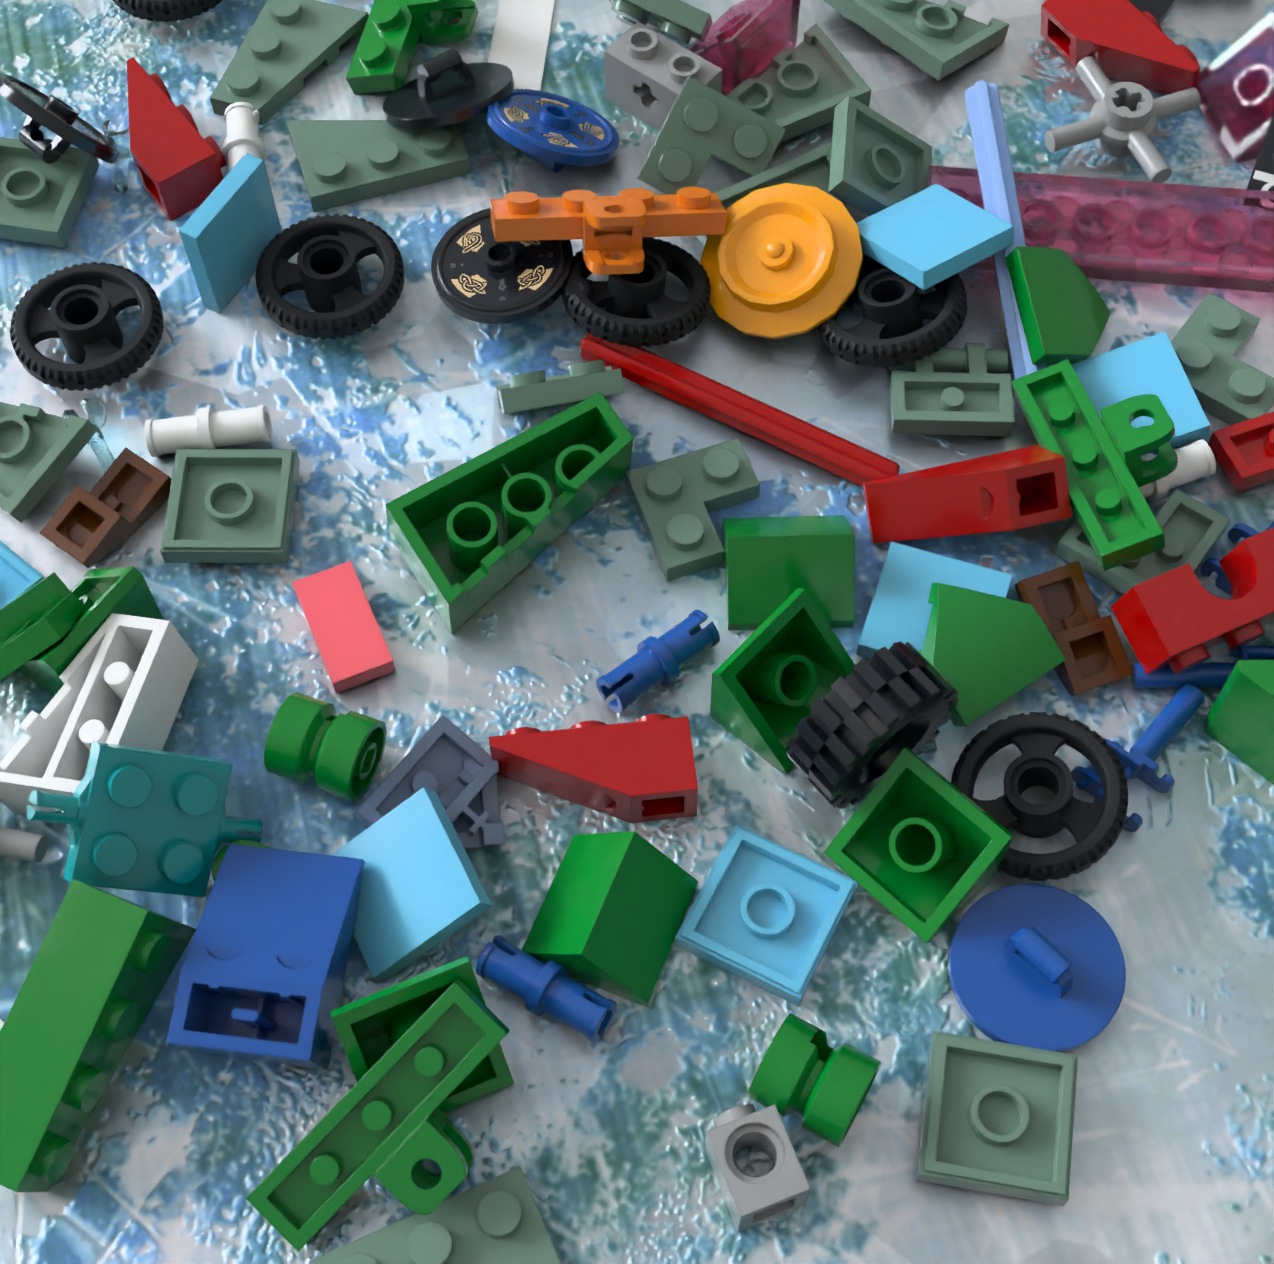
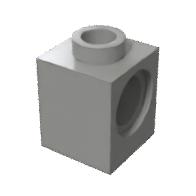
(755, 1198)

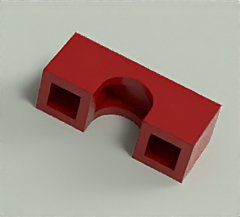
(1177, 619)

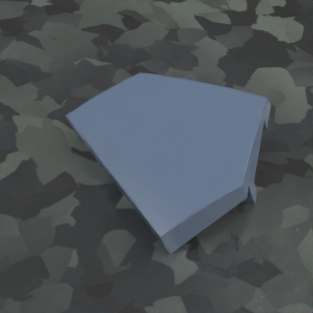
(460, 775)

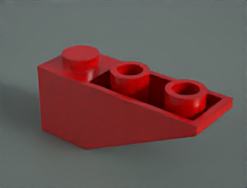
(1121, 40)
(169, 153)
(970, 497)
(618, 769)

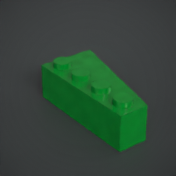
(504, 507)
(75, 1024)

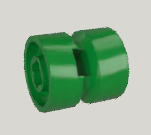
(315, 742)
(814, 1079)

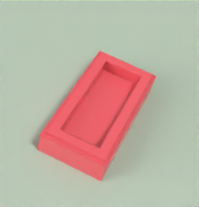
(343, 627)

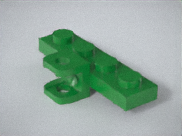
(393, 35)
(1102, 458)
(388, 1125)

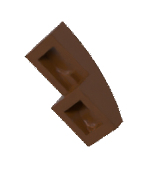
(118, 505)
(1085, 639)

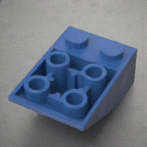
(269, 958)

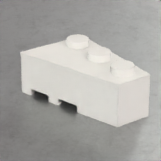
(114, 692)

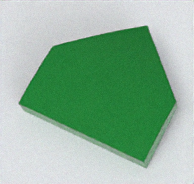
(1056, 305)
(35, 621)
(985, 647)

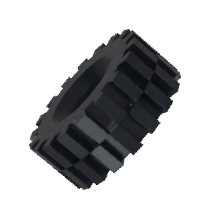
(869, 720)

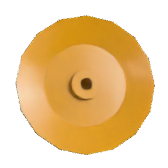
(783, 261)

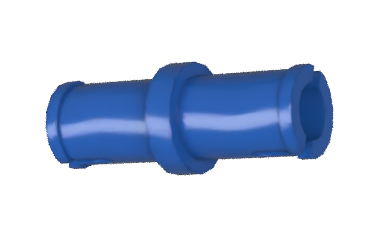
(657, 661)
(546, 988)

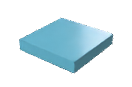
(231, 232)
(933, 236)
(1141, 369)
(902, 594)
(412, 884)
(766, 914)

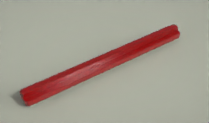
(741, 411)

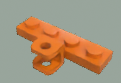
(608, 224)

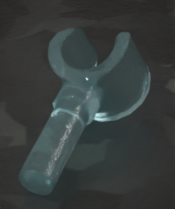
(122, 143)
(97, 416)

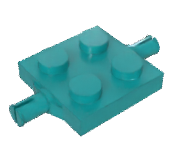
(145, 820)

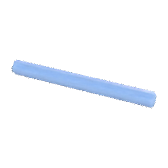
(1001, 200)

